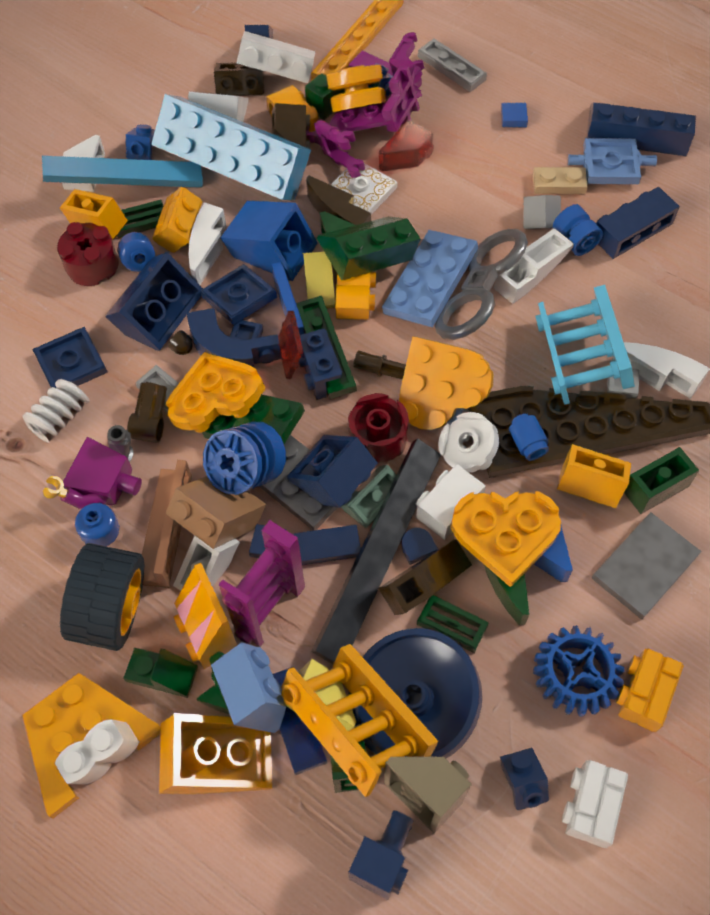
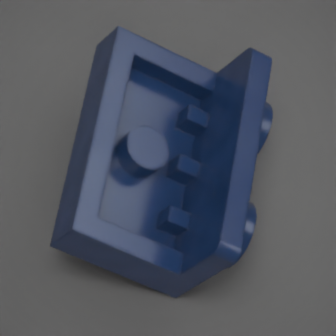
(319, 362)

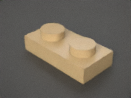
(560, 180)

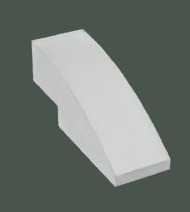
(205, 241)
(533, 266)
(663, 367)

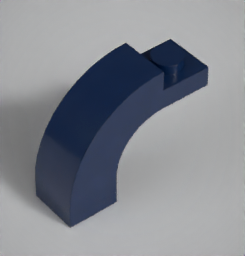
(210, 339)

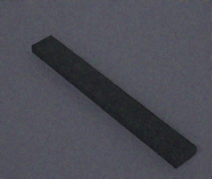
(377, 552)

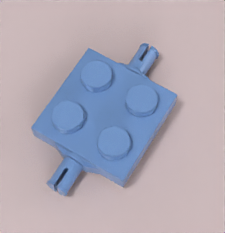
(612, 161)

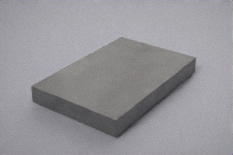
(646, 565)

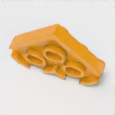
(441, 380)
(213, 389)
(507, 531)

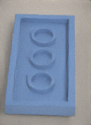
(430, 278)

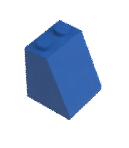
(270, 234)

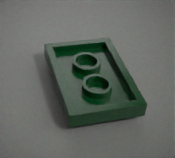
(273, 411)

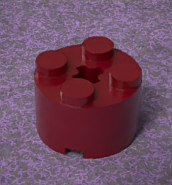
(87, 253)
(380, 426)

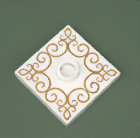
(369, 189)

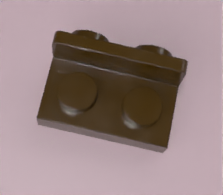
(238, 79)

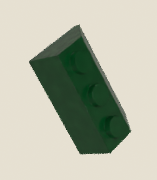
(370, 246)

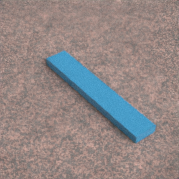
(121, 171)

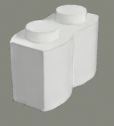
(91, 758)

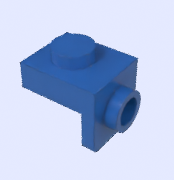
(139, 142)

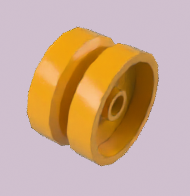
(356, 82)

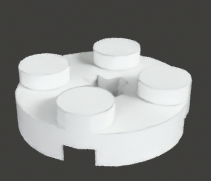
(484, 446)

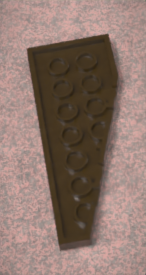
(591, 420)

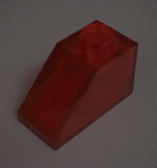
(406, 148)

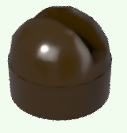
(181, 343)

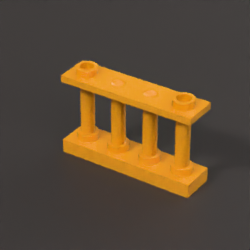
(377, 699)

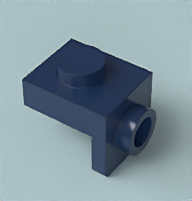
(525, 778)

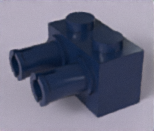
(380, 863)

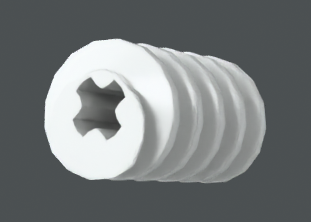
(54, 408)

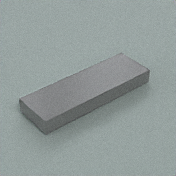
(452, 65)

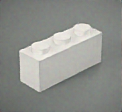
(276, 57)

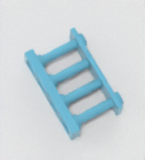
(605, 326)

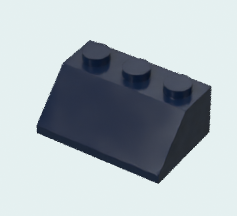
(155, 302)

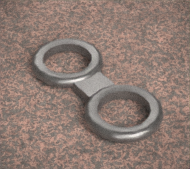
(479, 283)

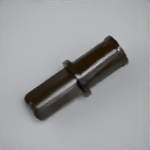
(379, 365)

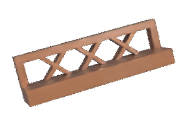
(163, 531)

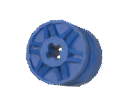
(244, 457)

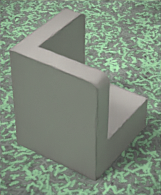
(541, 211)

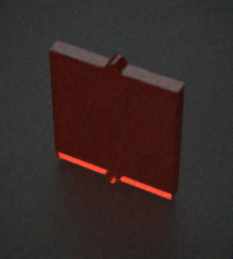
(290, 344)

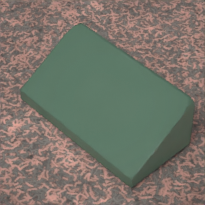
(370, 496)

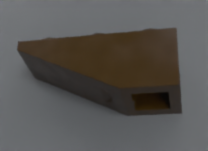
(425, 578)

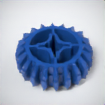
(589, 678)

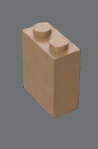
(212, 513)

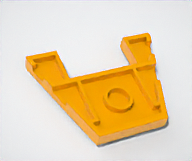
(66, 719)

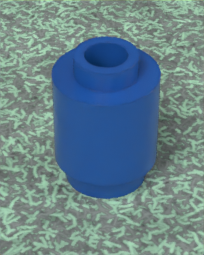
(529, 436)

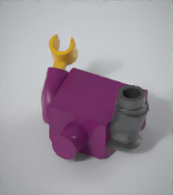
(98, 472)

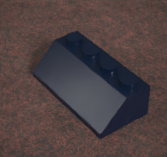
(652, 129)

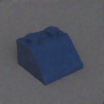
(333, 469)

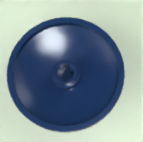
(433, 681)

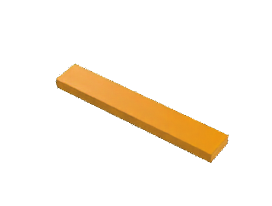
(358, 36)

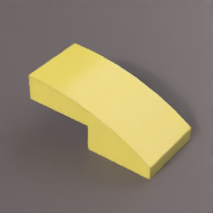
(319, 277)

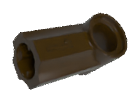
(147, 420)

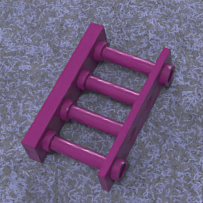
(271, 576)

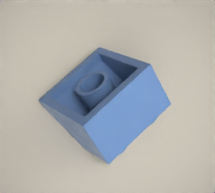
(250, 688)

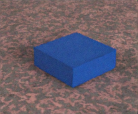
(514, 115)

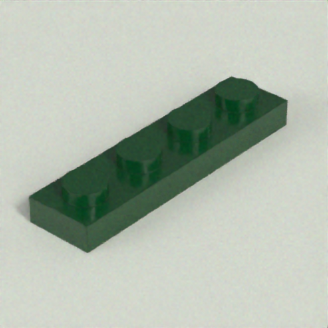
(316, 317)

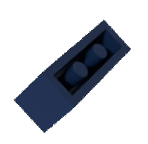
(636, 221)

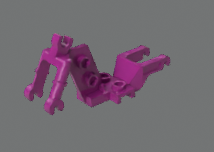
(392, 114)

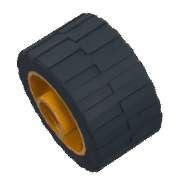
(102, 596)

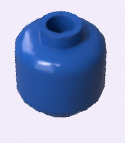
(135, 251)
(97, 524)

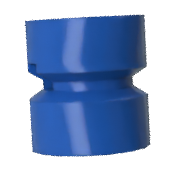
(579, 229)

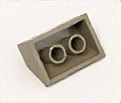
(428, 786)

